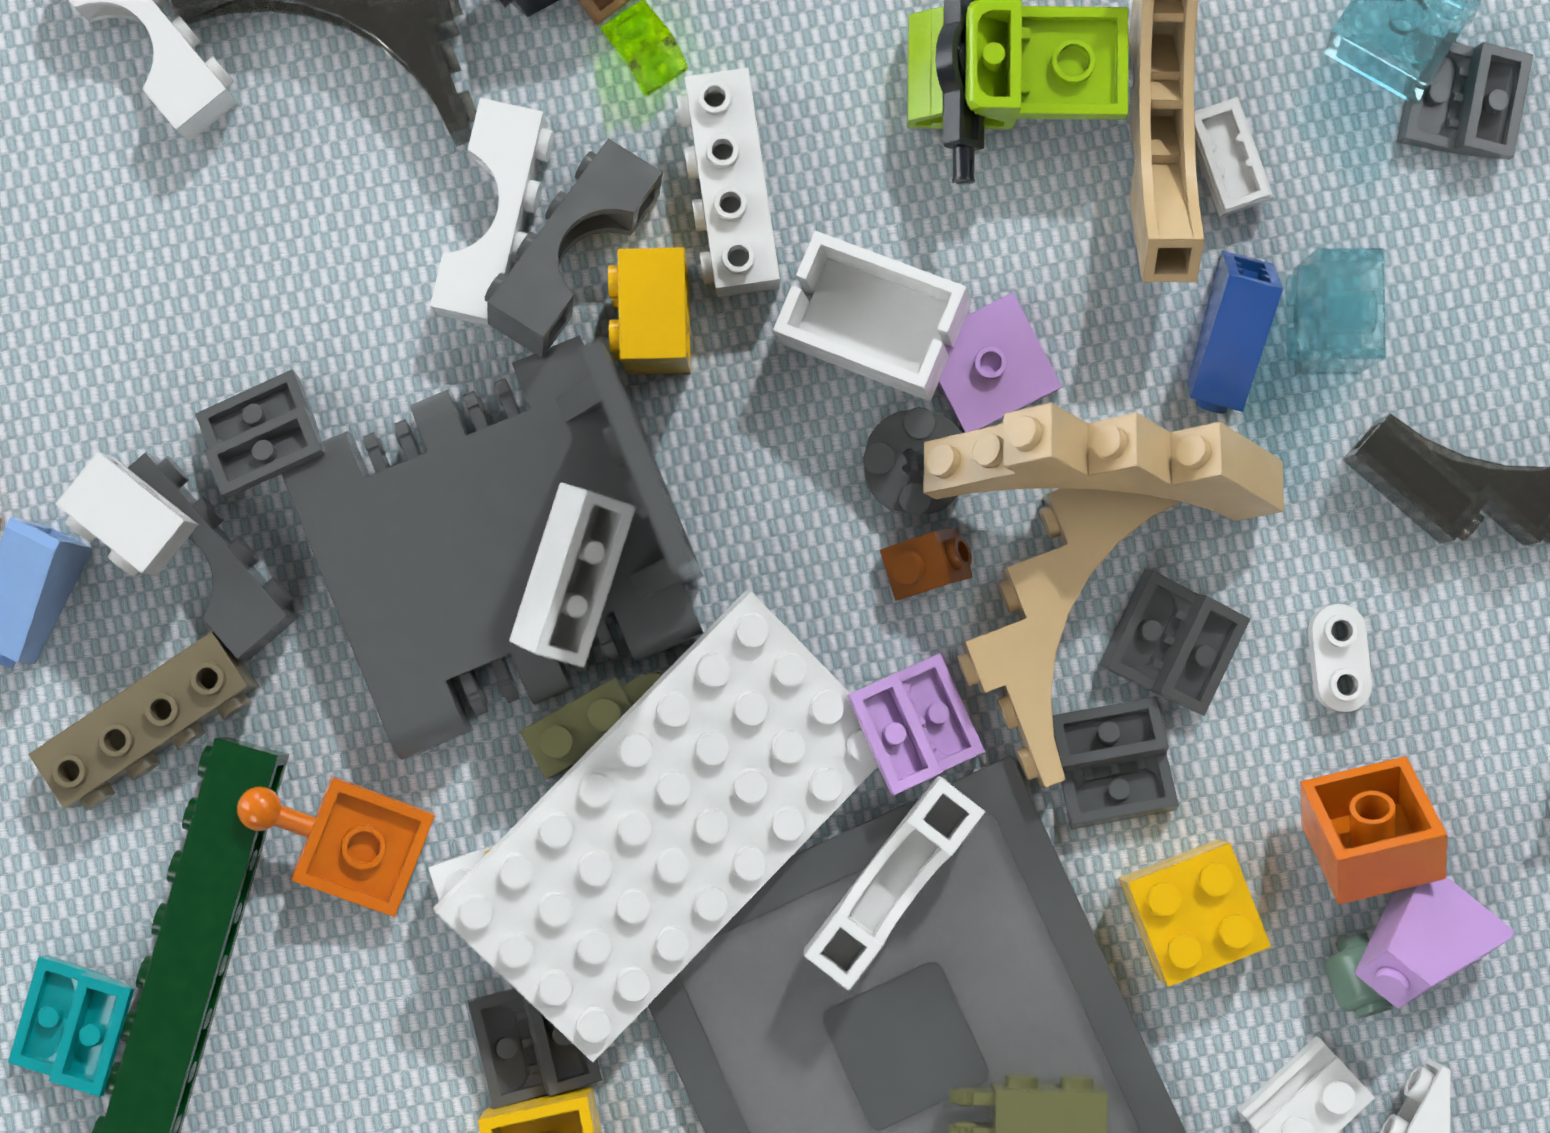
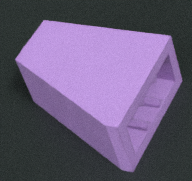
(1426, 939)

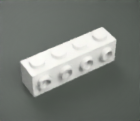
(731, 182)

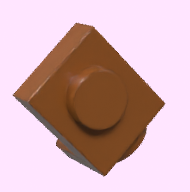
(927, 562)

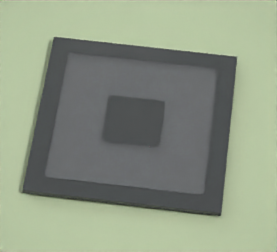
(971, 985)

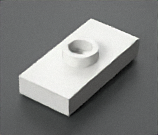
(1230, 158)

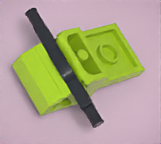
(1004, 62)

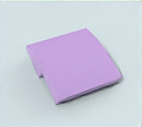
(915, 724)

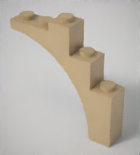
(1163, 139)
(1123, 453)
(1043, 592)

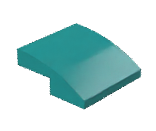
(71, 1025)

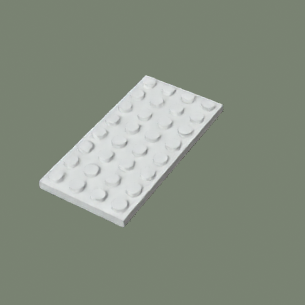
(664, 827)

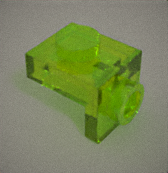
(645, 47)

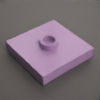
(995, 366)

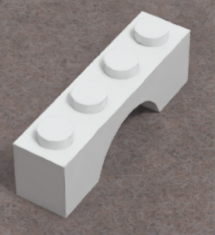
(180, 83)
(508, 145)
(891, 882)

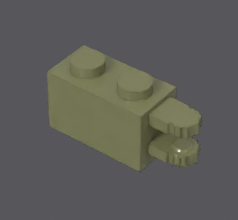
(574, 728)
(1036, 1107)

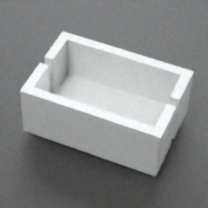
(873, 315)

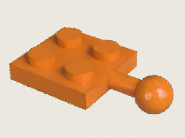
(355, 845)

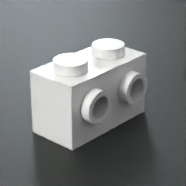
(125, 515)

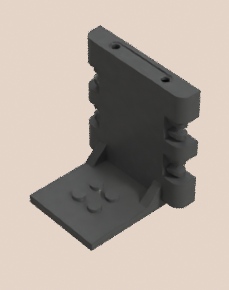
(442, 546)

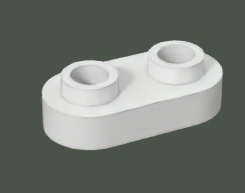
(1335, 658)

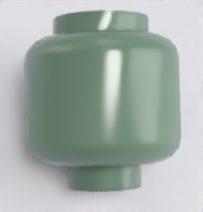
(1349, 989)

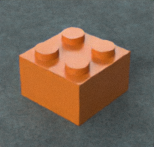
(1373, 830)

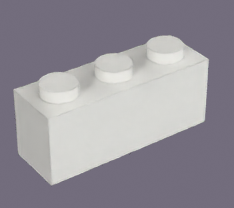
(572, 575)

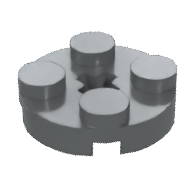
(885, 460)

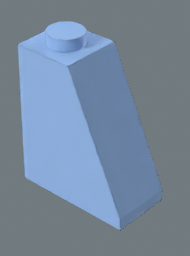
(35, 583)

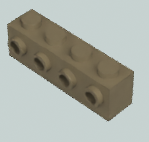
(143, 722)

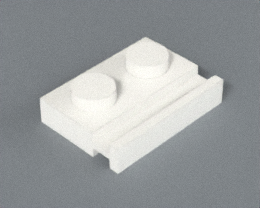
(1307, 1095)

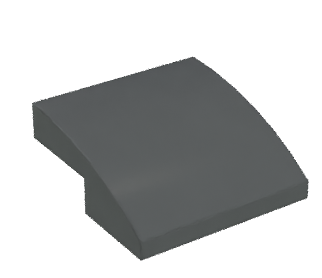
(1471, 104)
(259, 434)
(1174, 642)
(1114, 763)
(524, 1051)

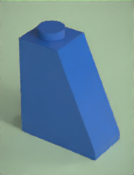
(1233, 332)

